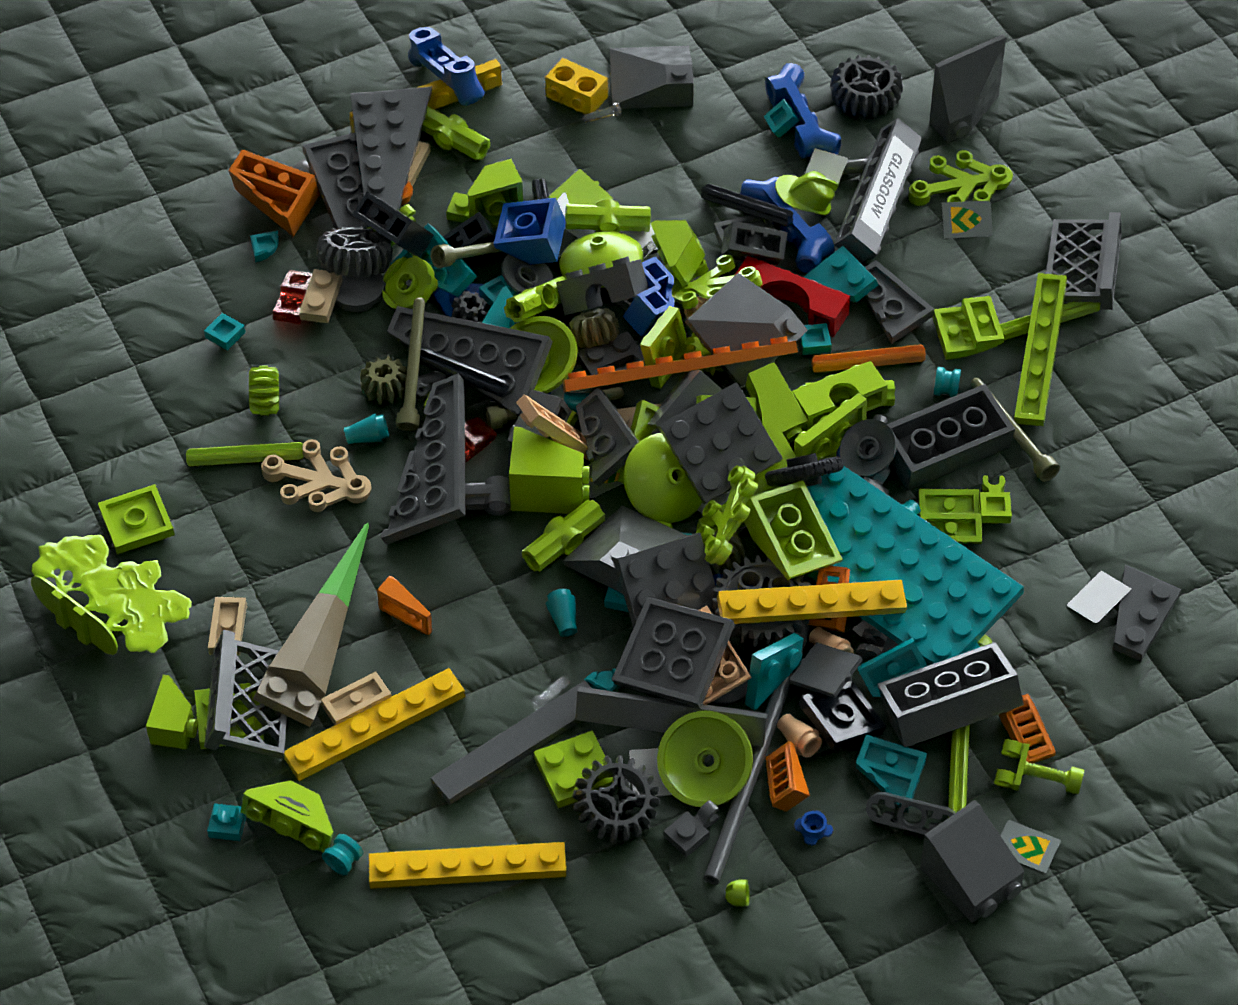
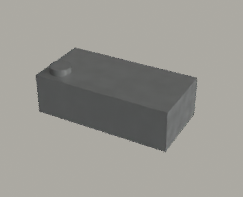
(949, 436)
(950, 694)

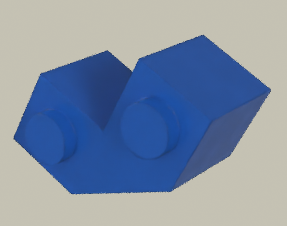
(652, 302)

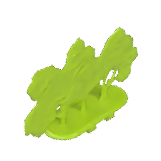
(118, 592)

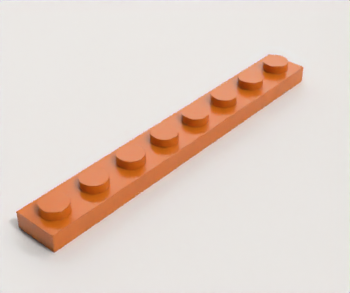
(691, 361)

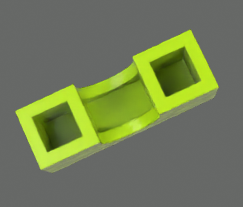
(819, 397)

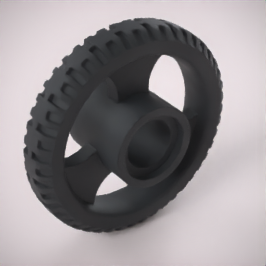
(804, 468)

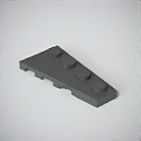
(337, 176)

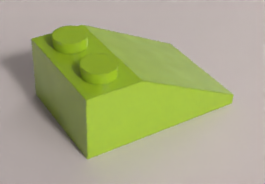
(791, 530)

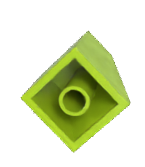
(546, 475)

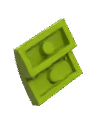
(968, 327)
(953, 513)

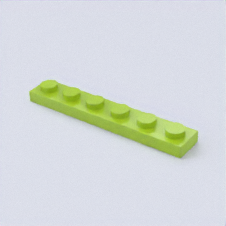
(1040, 349)

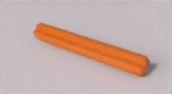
(878, 357)

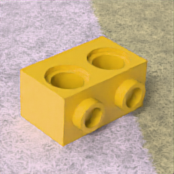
(576, 86)

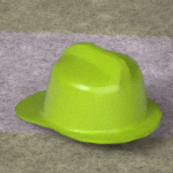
(807, 193)

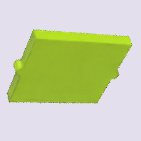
(581, 190)

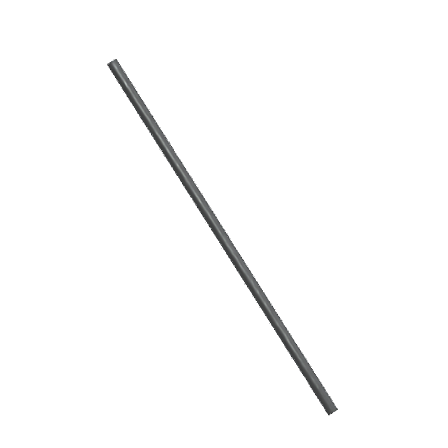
(740, 801)

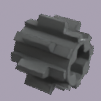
(469, 307)

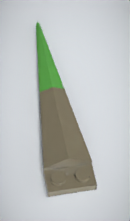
(304, 664)

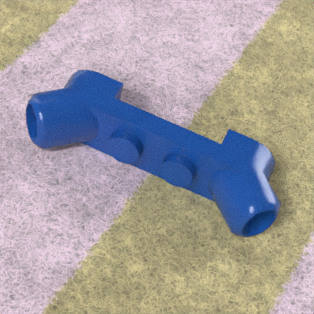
(454, 71)
(807, 132)
(812, 242)

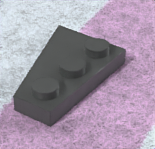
(895, 304)
(606, 435)
(1142, 612)

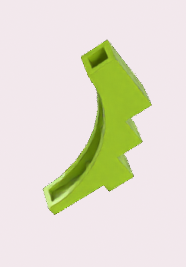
(779, 416)

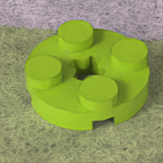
(399, 273)

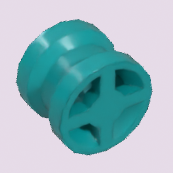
(947, 382)
(342, 854)

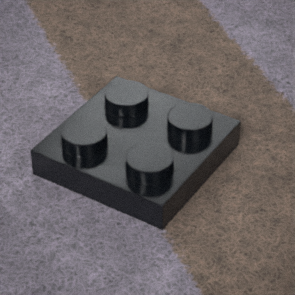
(842, 718)

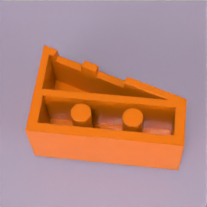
(275, 189)

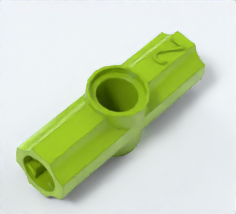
(454, 133)
(607, 216)
(533, 301)
(563, 535)

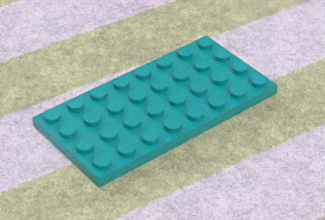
(946, 586)

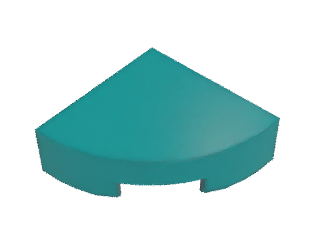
(264, 245)
(602, 680)

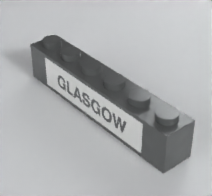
(879, 191)

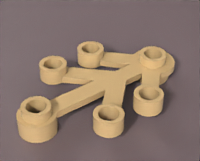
(275, 469)

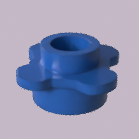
(813, 819)

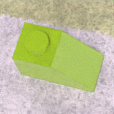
(171, 717)

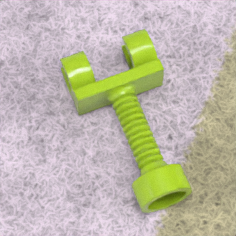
(1070, 779)

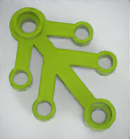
(995, 177)
(708, 283)
(735, 513)

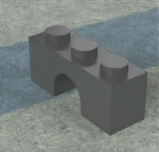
(583, 291)

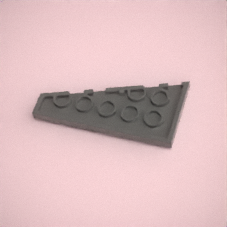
(387, 138)

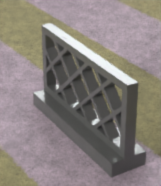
(1104, 261)
(221, 699)

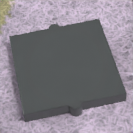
(825, 670)

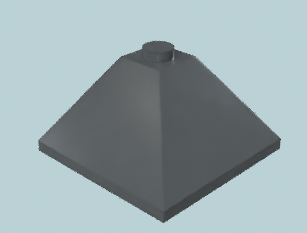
(652, 77)
(966, 88)
(742, 315)
(618, 536)

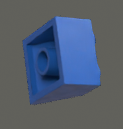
(531, 230)

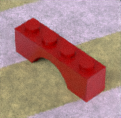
(818, 301)

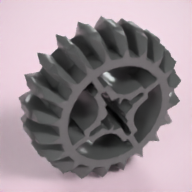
(866, 86)
(354, 252)
(628, 798)

